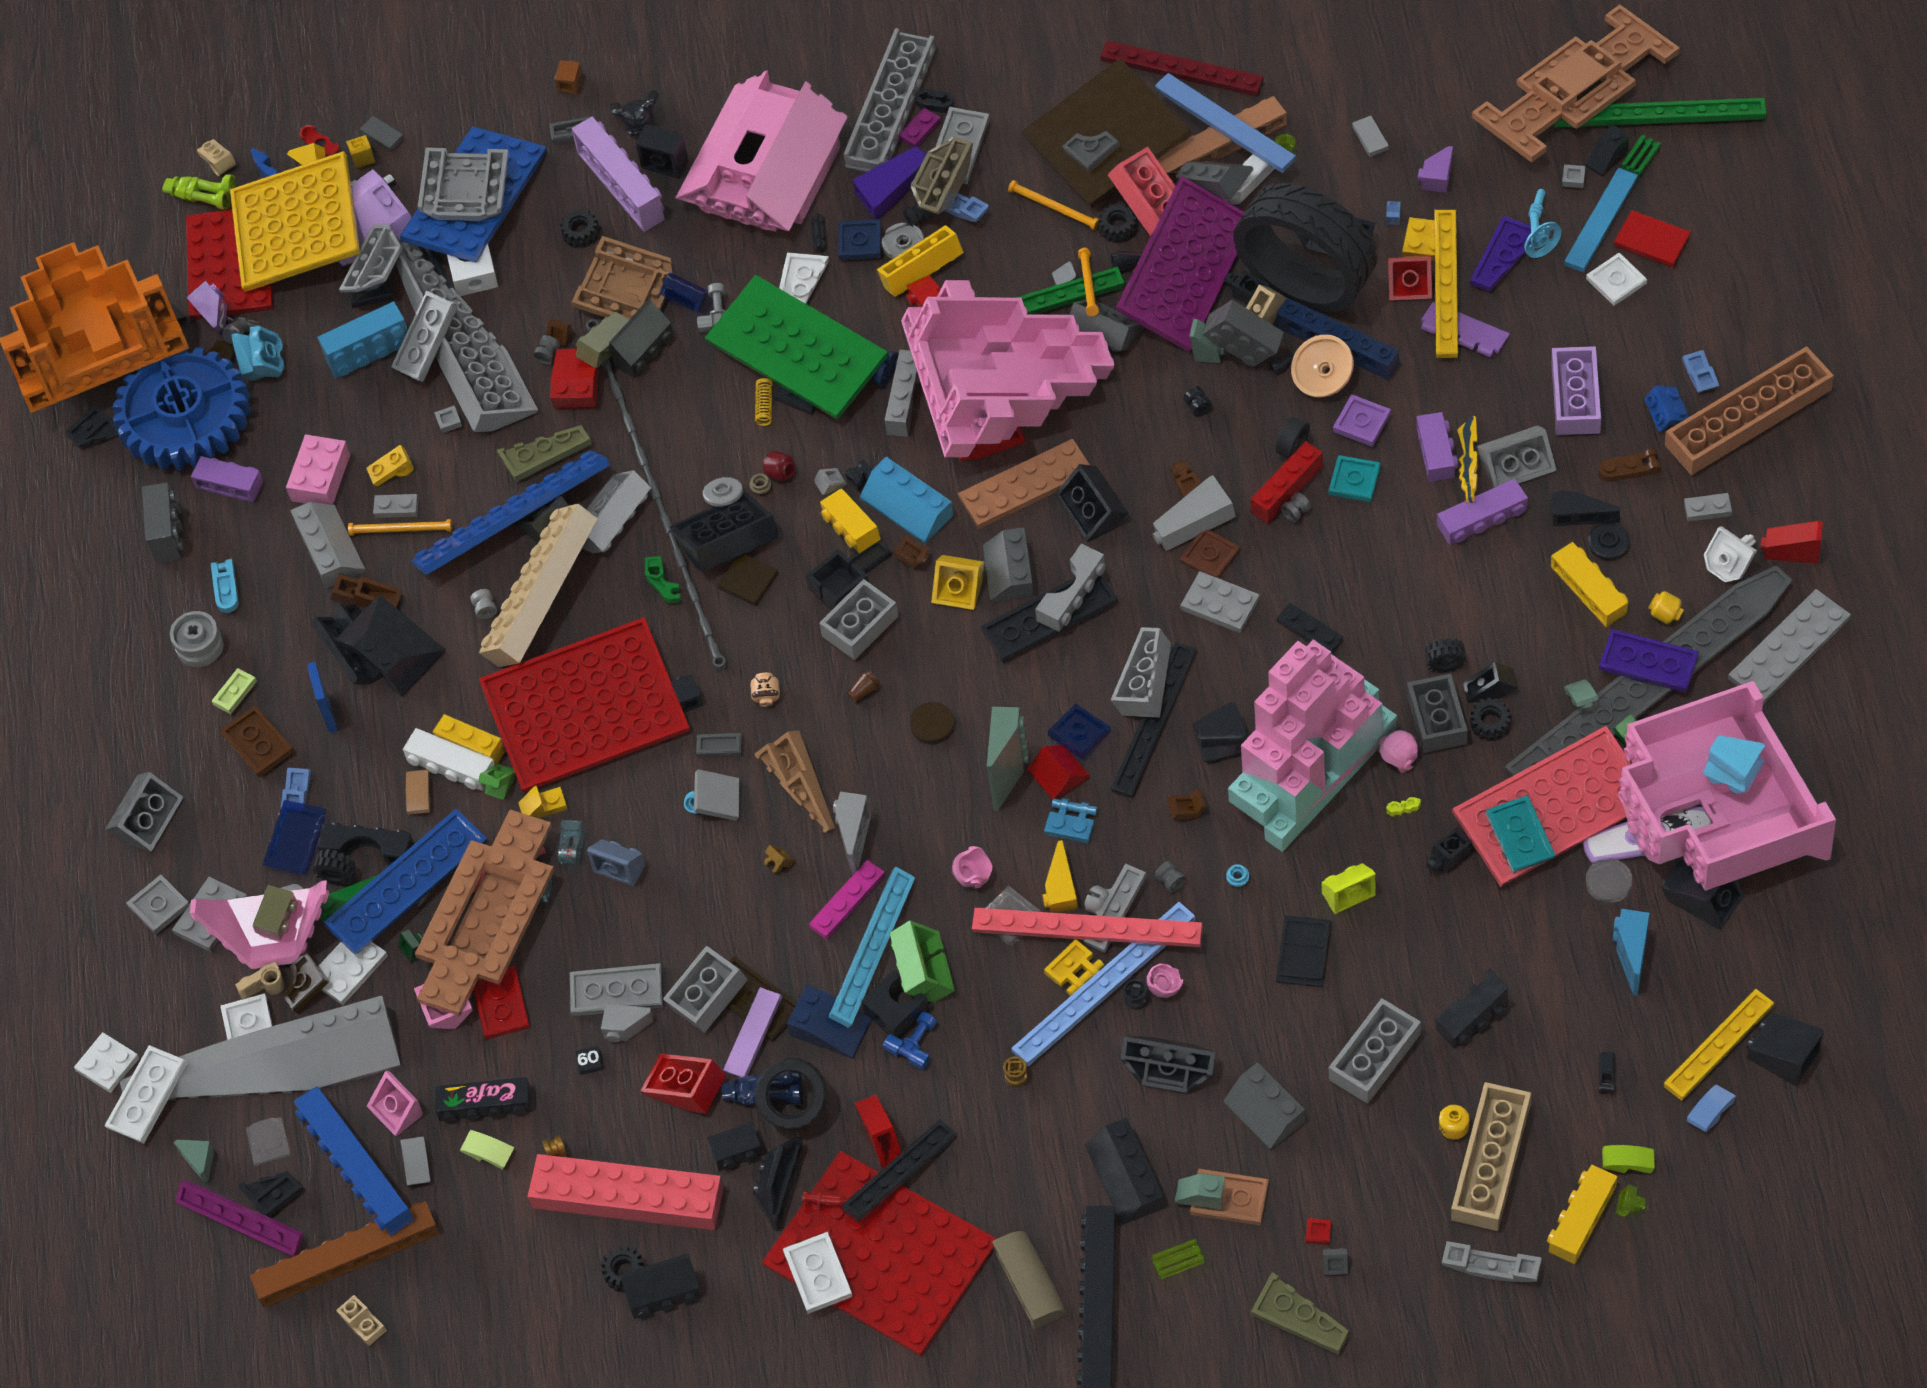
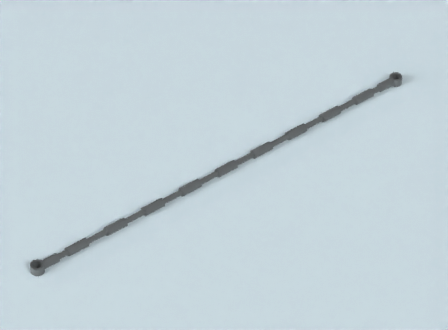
(717, 657)

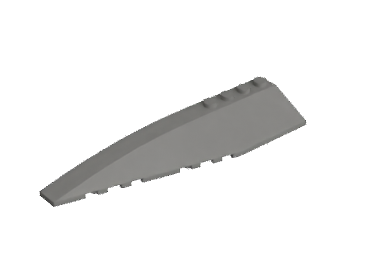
(468, 355)
(294, 1055)

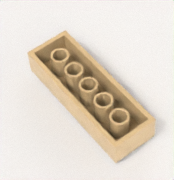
(1491, 1156)

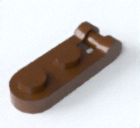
(1629, 466)

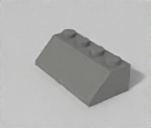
(614, 507)
(327, 541)

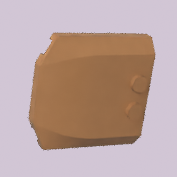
(622, 280)

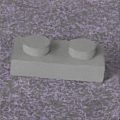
(395, 506)
(1707, 507)

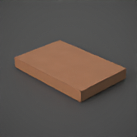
(1242, 1199)

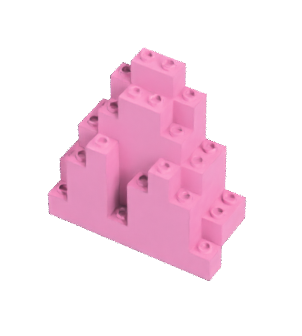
(995, 365)

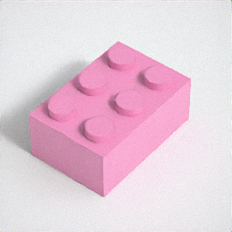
(318, 470)

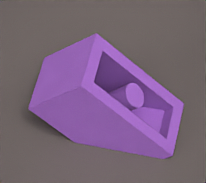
(1436, 171)

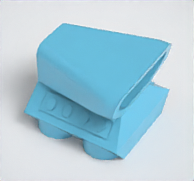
(258, 353)
(1734, 763)

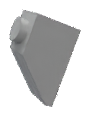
(624, 1021)

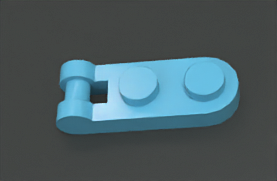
(225, 586)

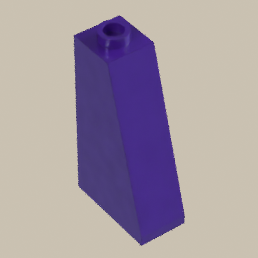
(888, 182)

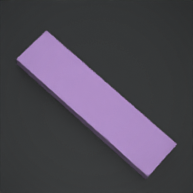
(752, 1033)

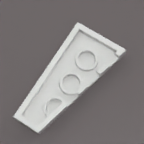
(802, 274)

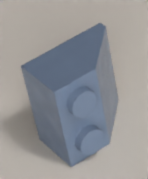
(616, 861)

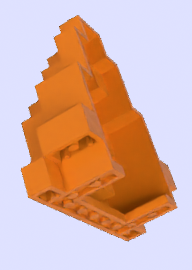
(86, 325)

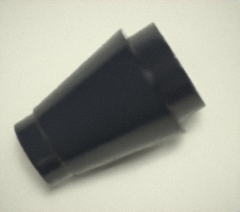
(1124, 259)

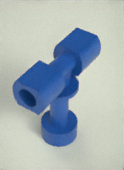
(909, 1046)

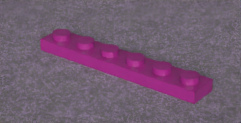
(239, 1217)

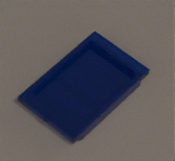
(295, 837)

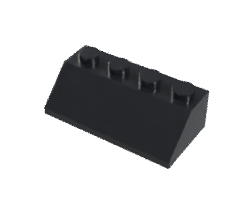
(1124, 1172)

